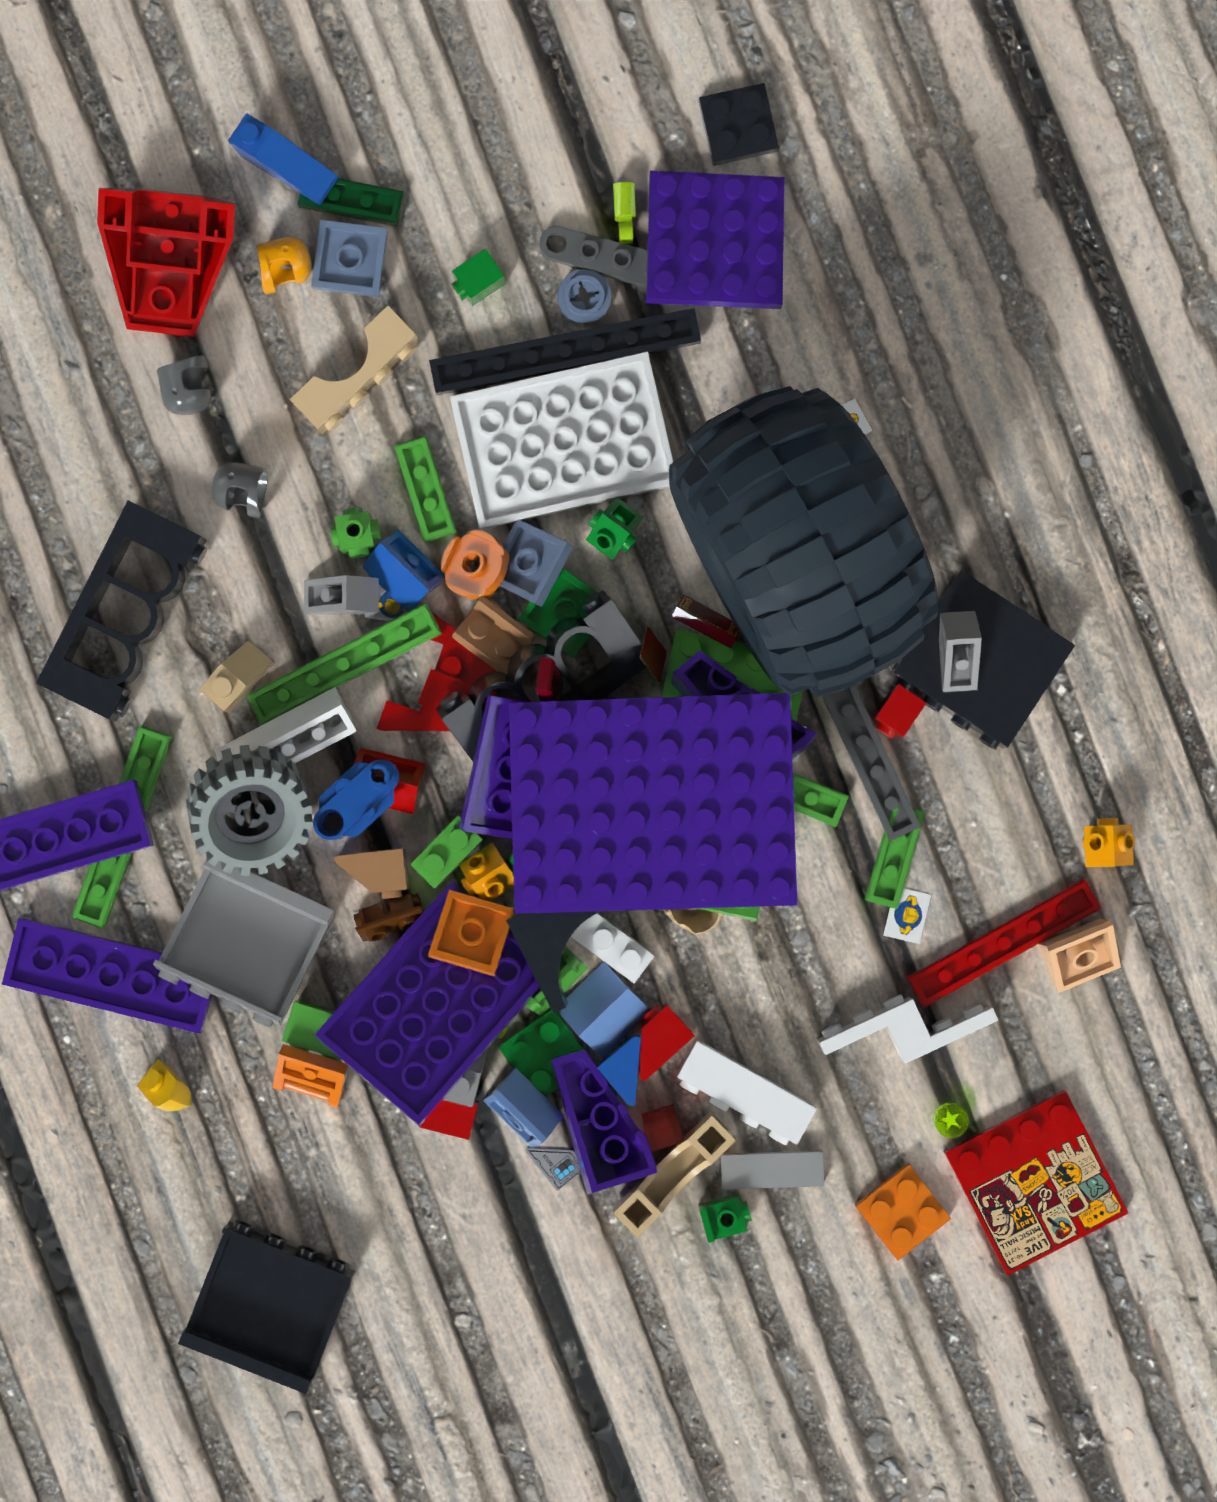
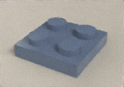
(349, 258)
(533, 562)

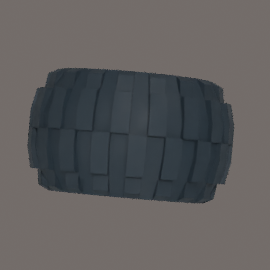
(805, 540)

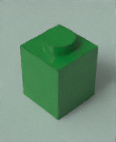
(477, 278)

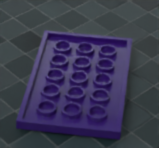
(423, 1020)

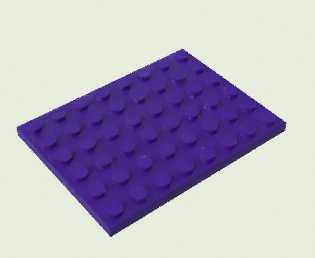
(653, 803)

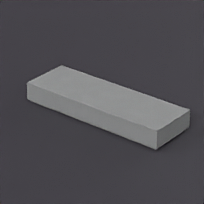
(772, 1170)

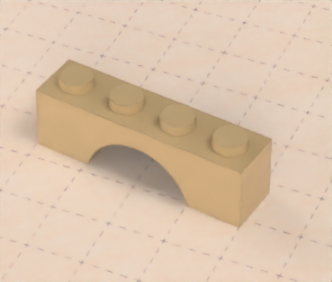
(326, 401)
(677, 1168)

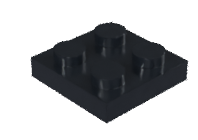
(738, 124)

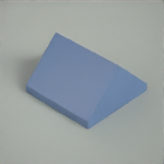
(603, 1009)
(524, 1108)

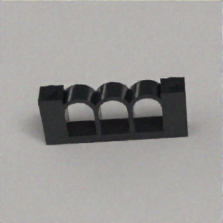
(598, 618)
(81, 685)

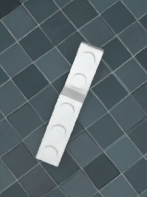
(906, 1028)

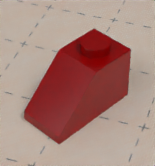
(661, 1038)

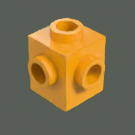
(1108, 844)
(487, 874)

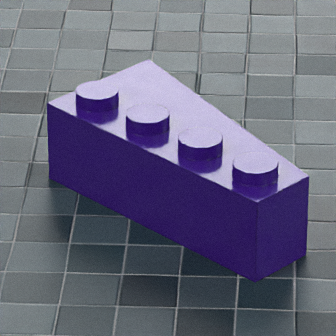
(706, 678)

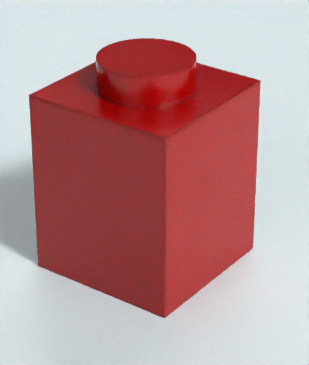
(898, 712)

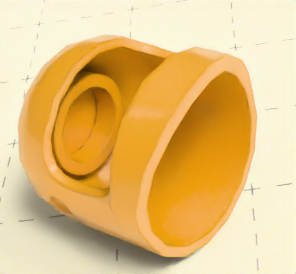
(279, 253)

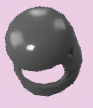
(173, 383)
(244, 476)

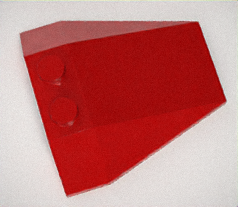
(164, 254)

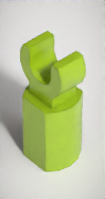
(625, 210)

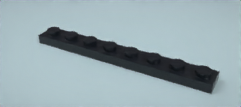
(564, 351)

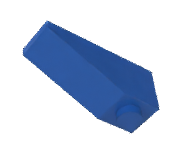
(282, 159)

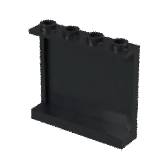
(1014, 669)
(267, 1306)

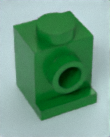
(713, 1210)

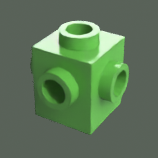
(362, 543)

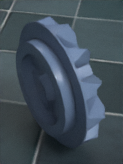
(592, 283)

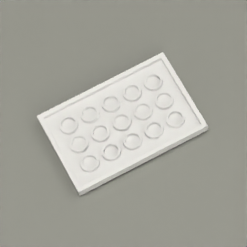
(563, 440)

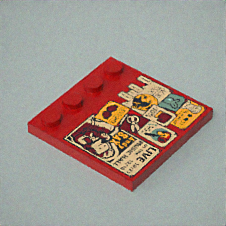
(1035, 1182)

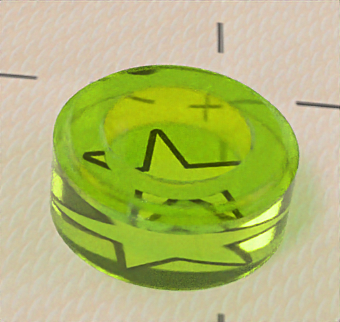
(951, 1120)

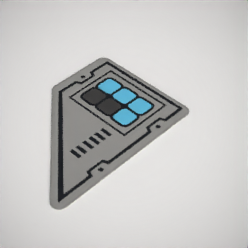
(556, 1165)

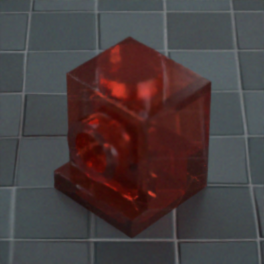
(662, 1127)

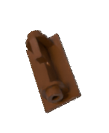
(375, 924)

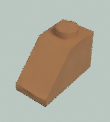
(378, 871)

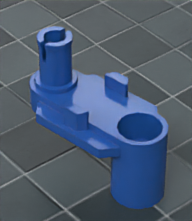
(357, 799)

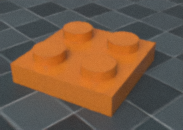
(471, 933)
(902, 1211)

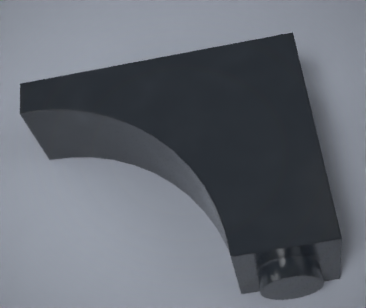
(542, 944)

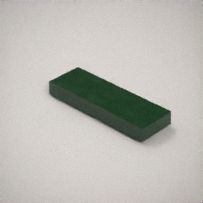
(359, 202)

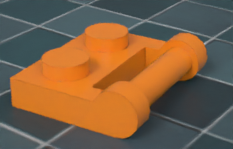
(310, 1074)

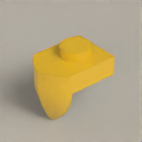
(165, 1088)

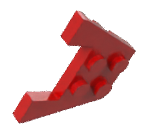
(453, 661)

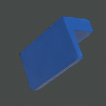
(403, 570)

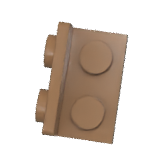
(492, 634)

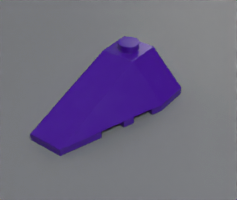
(602, 1132)

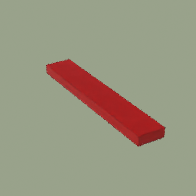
(1003, 942)

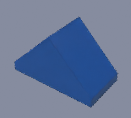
(622, 1068)

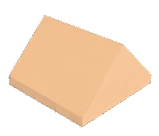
(1081, 954)

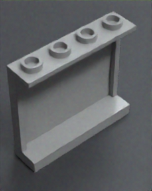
(245, 942)

